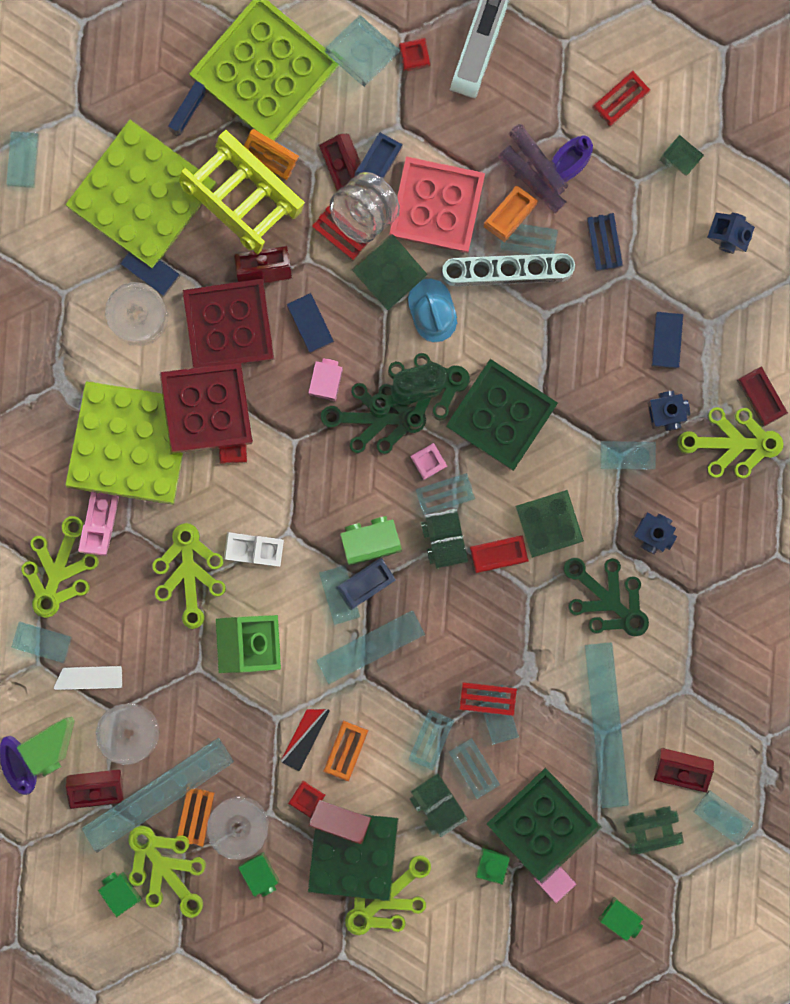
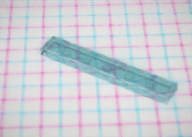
(606, 725)
(157, 795)

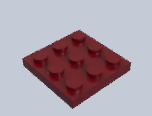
(228, 324)
(205, 408)

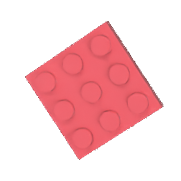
(437, 204)

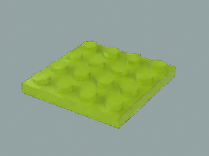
(264, 68)
(137, 194)
(123, 445)

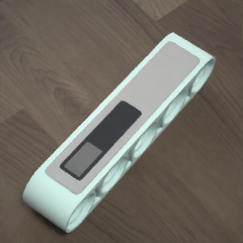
(478, 47)
(520, 264)

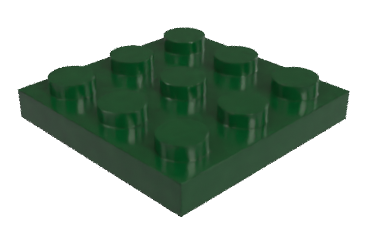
(501, 414)
(544, 825)
(355, 868)

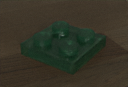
(389, 272)
(549, 523)

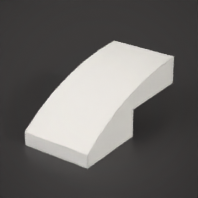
(253, 549)

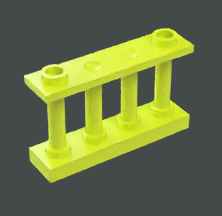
(247, 167)

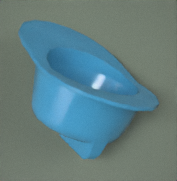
(432, 310)

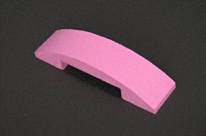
(98, 524)

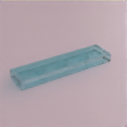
(370, 647)

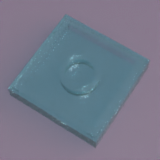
(362, 50)

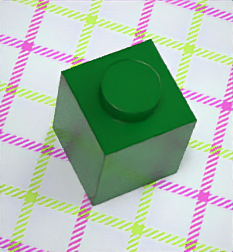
(492, 866)
(259, 875)
(119, 893)
(621, 919)

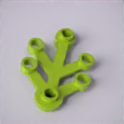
(735, 443)
(188, 571)
(57, 572)
(163, 867)
(394, 903)

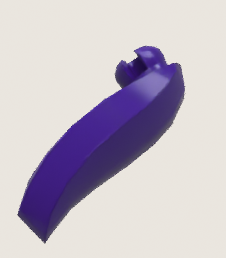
(573, 157)
(15, 767)

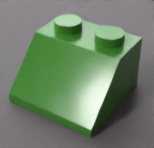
(370, 541)
(248, 644)
(48, 748)

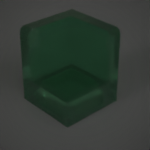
(681, 155)

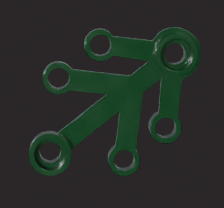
(450, 389)
(378, 423)
(609, 600)

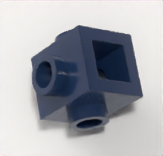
(731, 232)
(659, 415)
(645, 535)

